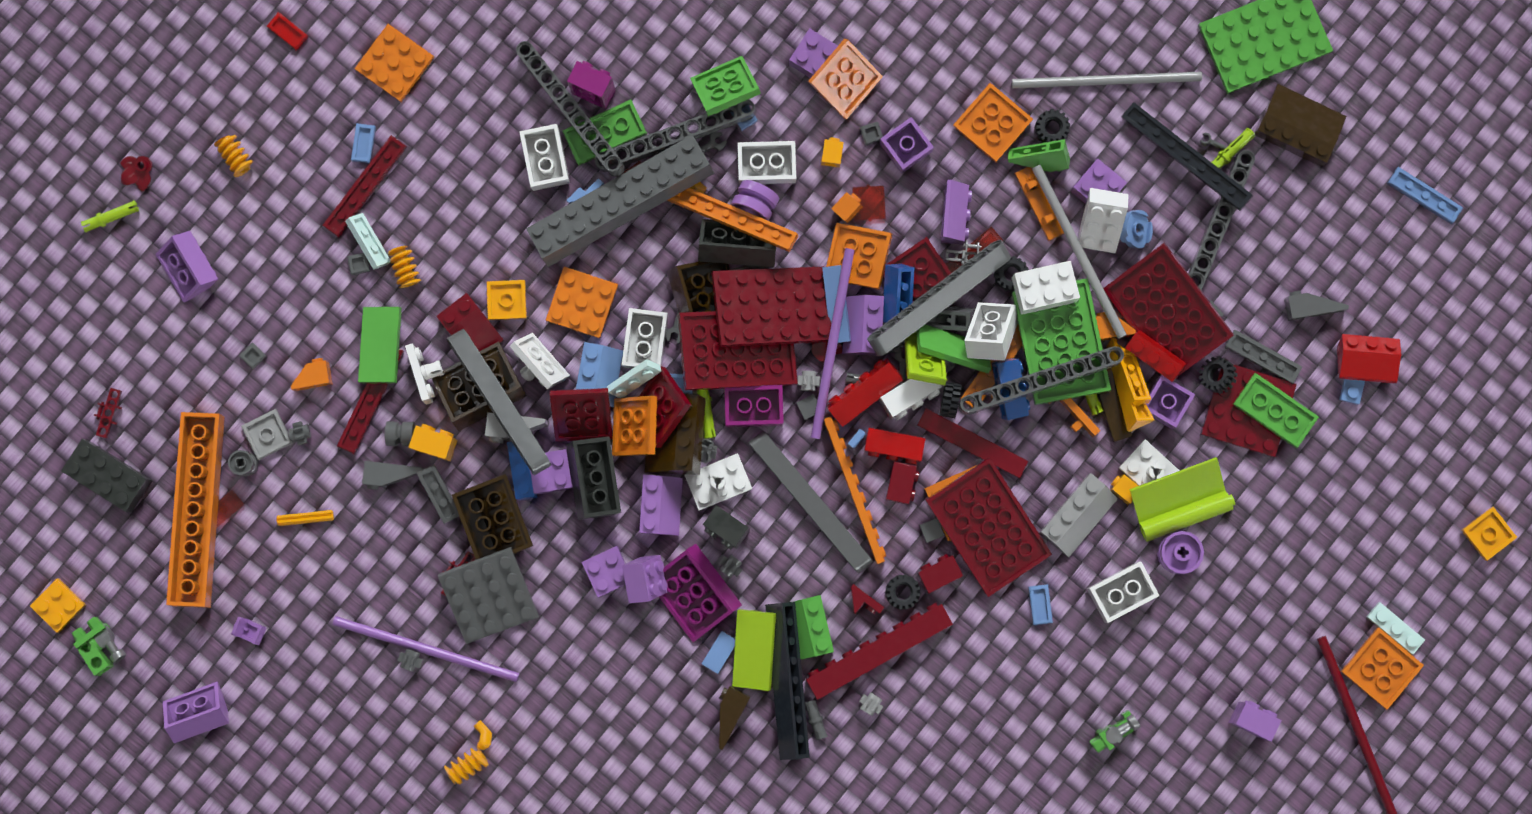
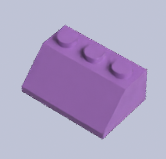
(955, 213)
(186, 265)
(865, 317)
(661, 505)
(195, 712)

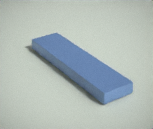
(1424, 195)
(831, 282)

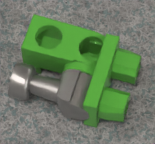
(92, 643)
(1114, 733)

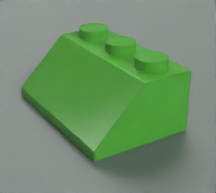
(812, 628)

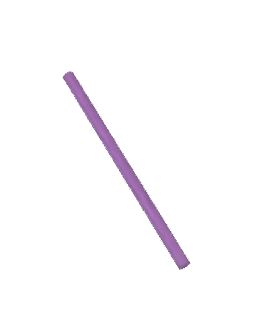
(832, 343)
(426, 649)

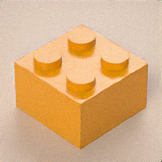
(433, 443)

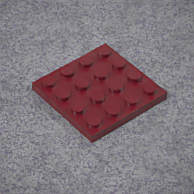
(1235, 427)

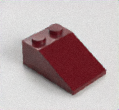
(468, 316)

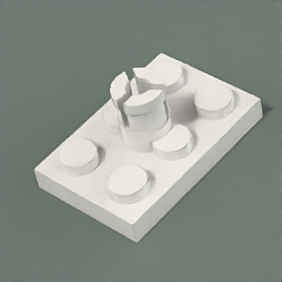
(538, 362)
(423, 372)
(1147, 464)
(718, 482)

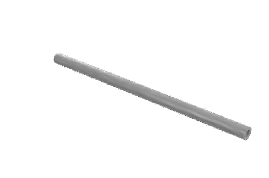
(1107, 80)
(1079, 252)

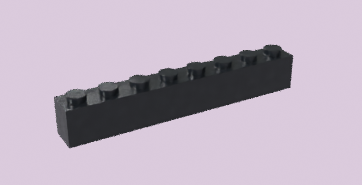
(788, 684)

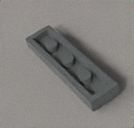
(1263, 356)

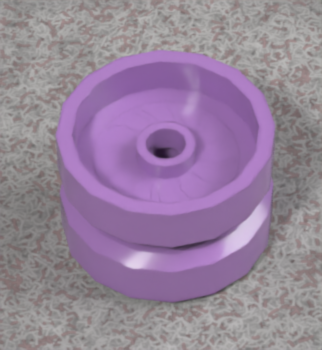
(755, 199)
(1191, 548)

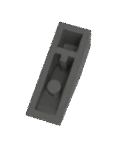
(1309, 305)
(953, 319)
(385, 474)

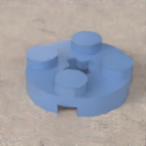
(1133, 220)

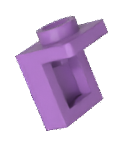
(248, 630)

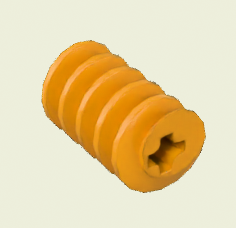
(233, 155)
(403, 266)
(466, 766)

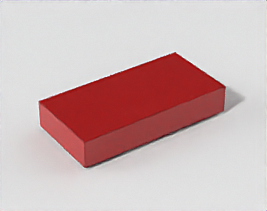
(287, 31)

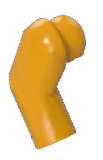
(485, 735)

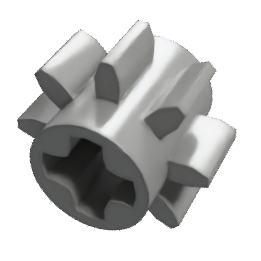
(808, 381)
(871, 704)

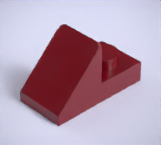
(860, 597)

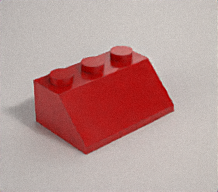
(1369, 358)

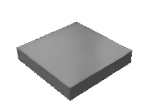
(267, 434)

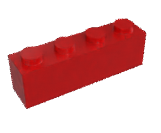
(864, 392)

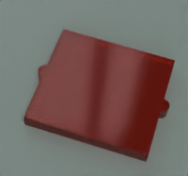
(872, 201)

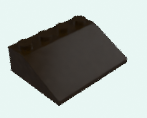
(1300, 125)
(693, 286)
(463, 398)
(684, 446)
(492, 518)

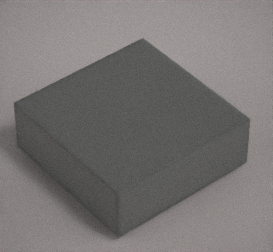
(871, 133)
(358, 264)
(253, 355)
(807, 407)
(931, 530)

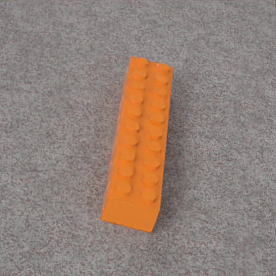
(195, 510)

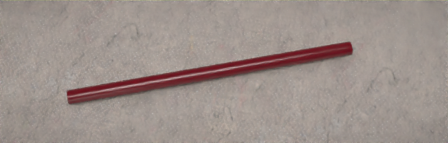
(1356, 725)

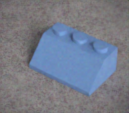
(599, 367)

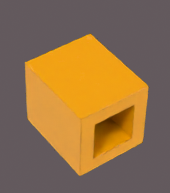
(832, 152)
(1121, 488)

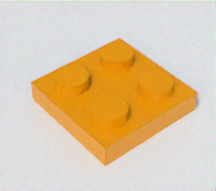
(506, 300)
(1489, 533)
(57, 605)

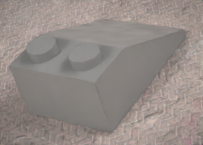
(497, 434)

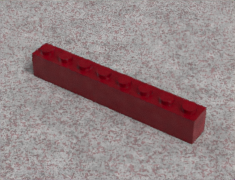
(879, 651)

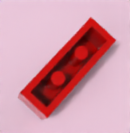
(1155, 355)
(894, 446)

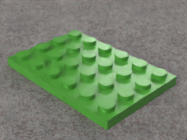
(1263, 40)
(1061, 336)

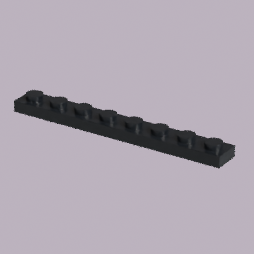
(1187, 156)

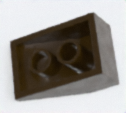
(731, 708)

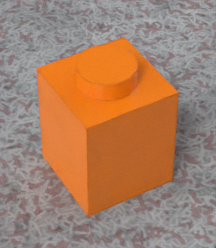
(847, 207)

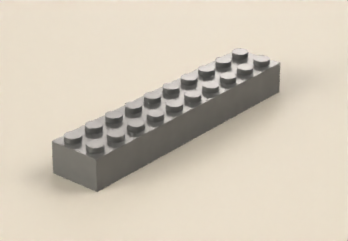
(620, 201)

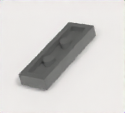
(438, 493)

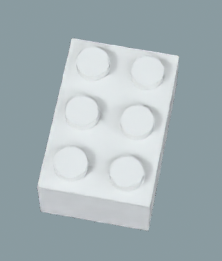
(544, 157)
(767, 162)
(1103, 220)
(1045, 287)
(991, 331)
(644, 337)
(908, 396)
(1123, 592)

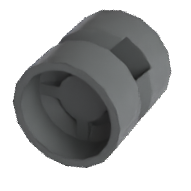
(398, 433)
(243, 463)

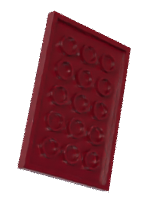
(770, 306)
(1168, 307)
(718, 367)
(988, 527)

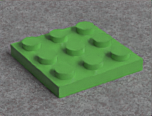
(725, 86)

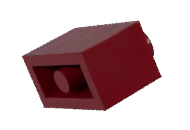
(901, 483)
(939, 574)

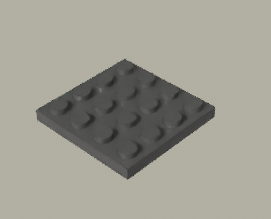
(488, 595)

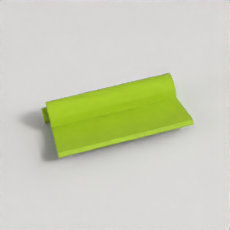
(1181, 499)

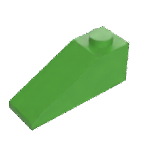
(1050, 155)

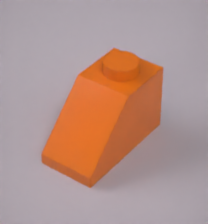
(1105, 329)
(313, 375)

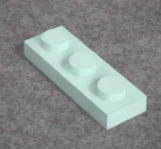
(368, 241)
(634, 378)
(1395, 628)

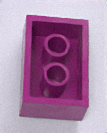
(591, 84)
(754, 406)

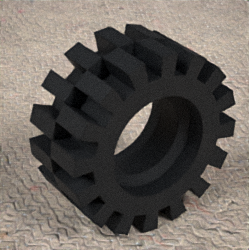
(1052, 116)
(999, 273)
(1225, 381)
(950, 400)
(902, 580)

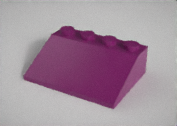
(697, 593)

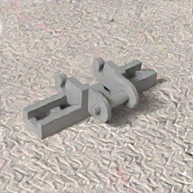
(964, 253)

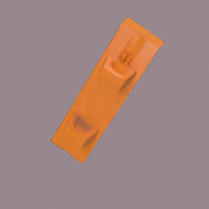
(1039, 203)
(1082, 419)

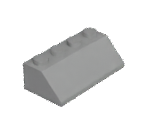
(1078, 515)

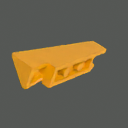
(1131, 389)

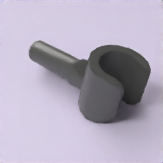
(1211, 142)

